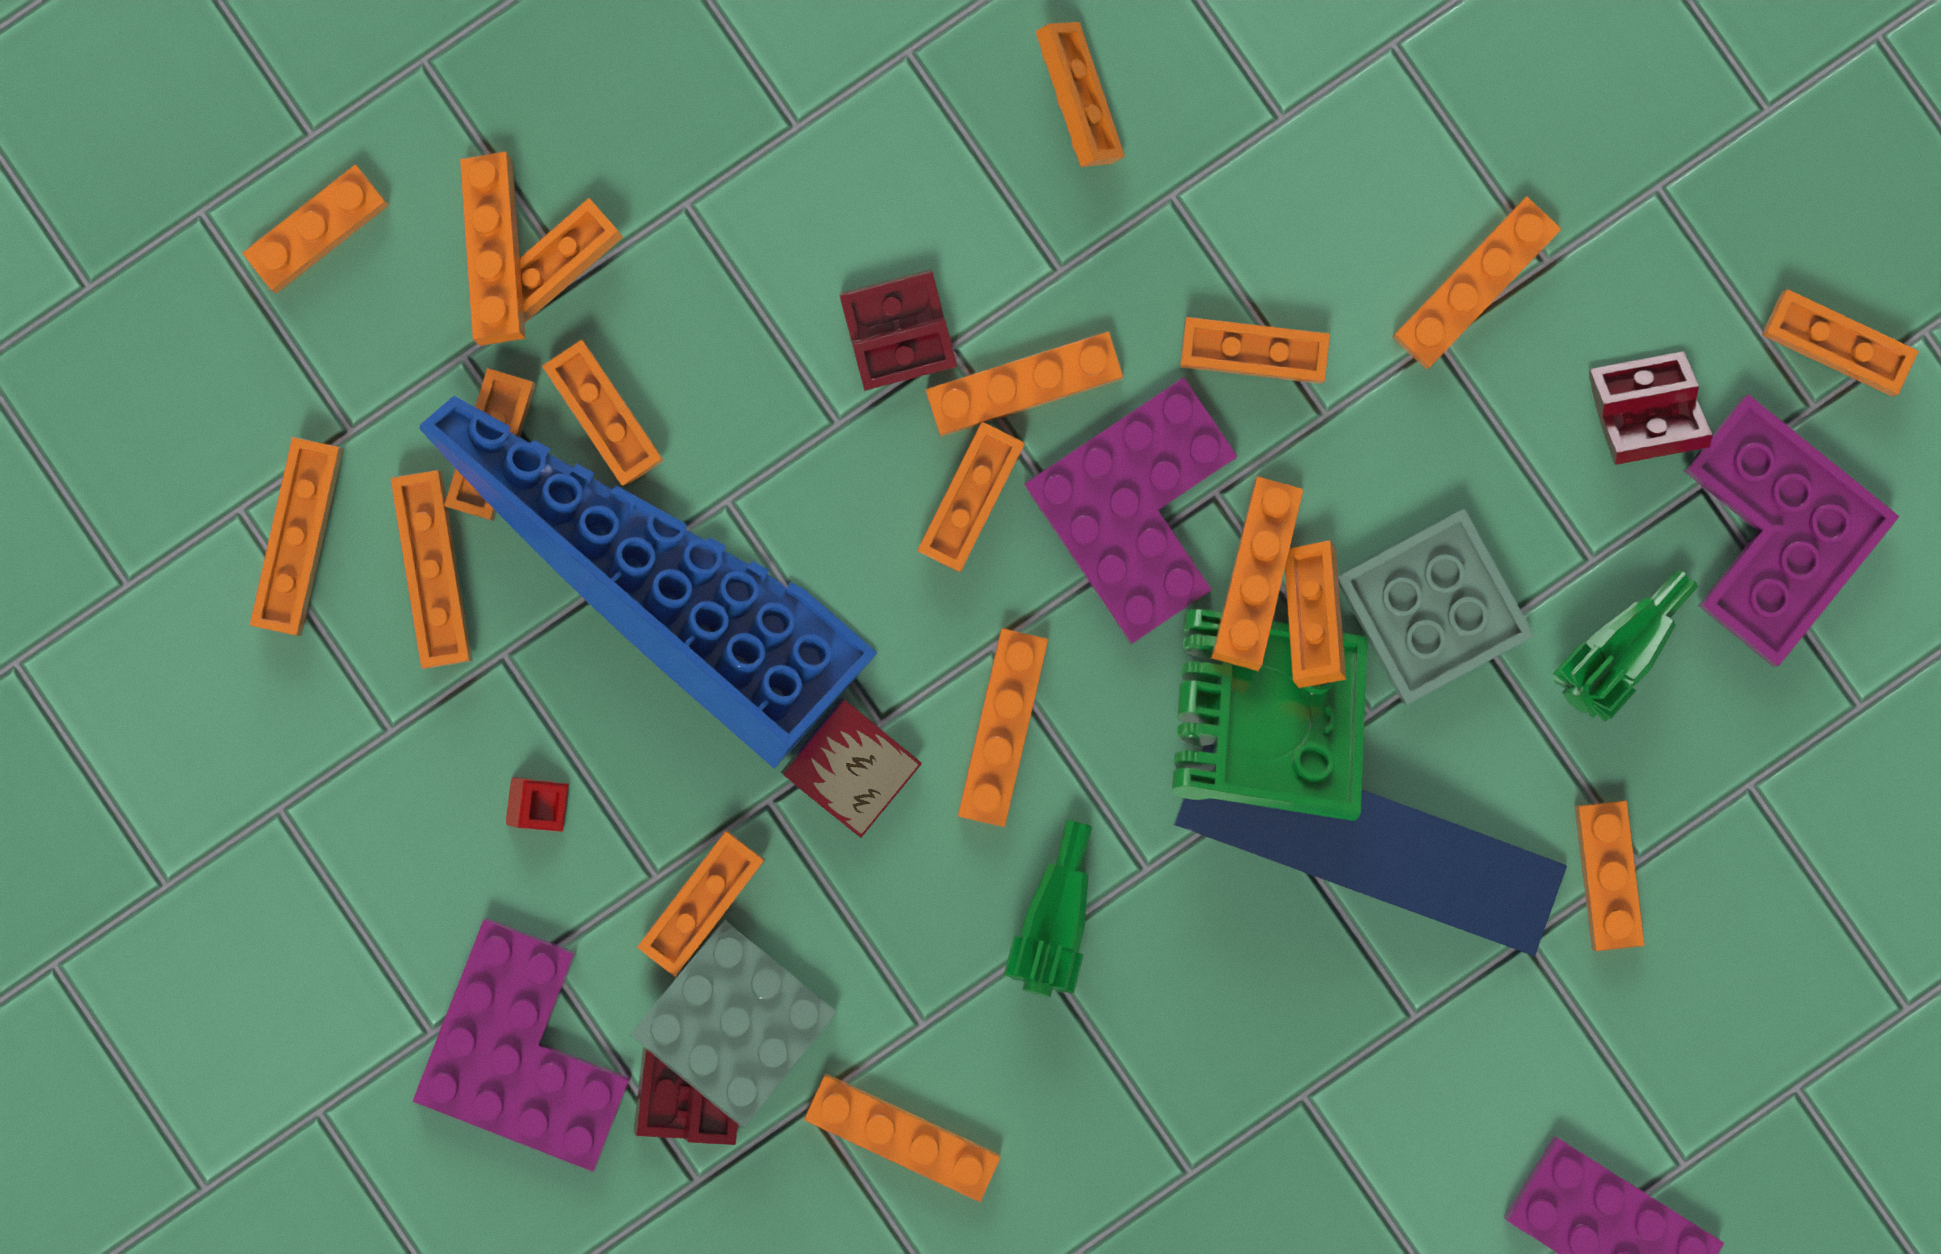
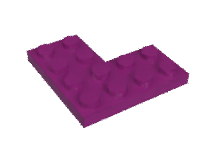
(1109, 500)
(1809, 524)
(493, 1060)
(1591, 1210)

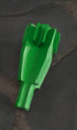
(1617, 657)
(1055, 922)

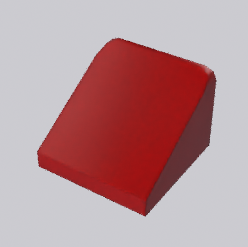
(536, 804)

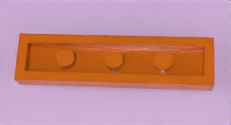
(492, 249)
(1476, 283)
(1024, 384)
(296, 536)
(431, 569)
(1257, 574)
(1003, 727)
(902, 1137)

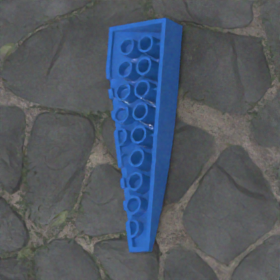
(718, 627)

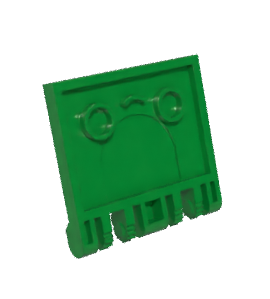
(1269, 736)

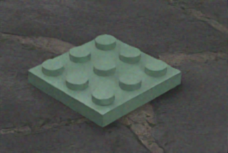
(1434, 607)
(733, 1024)

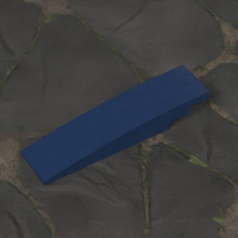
(1399, 859)

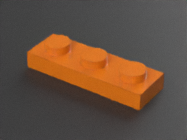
(1080, 94)
(315, 229)
(564, 255)
(1840, 343)
(1254, 350)
(508, 401)
(603, 413)
(971, 497)
(1314, 615)
(1609, 875)
(701, 903)

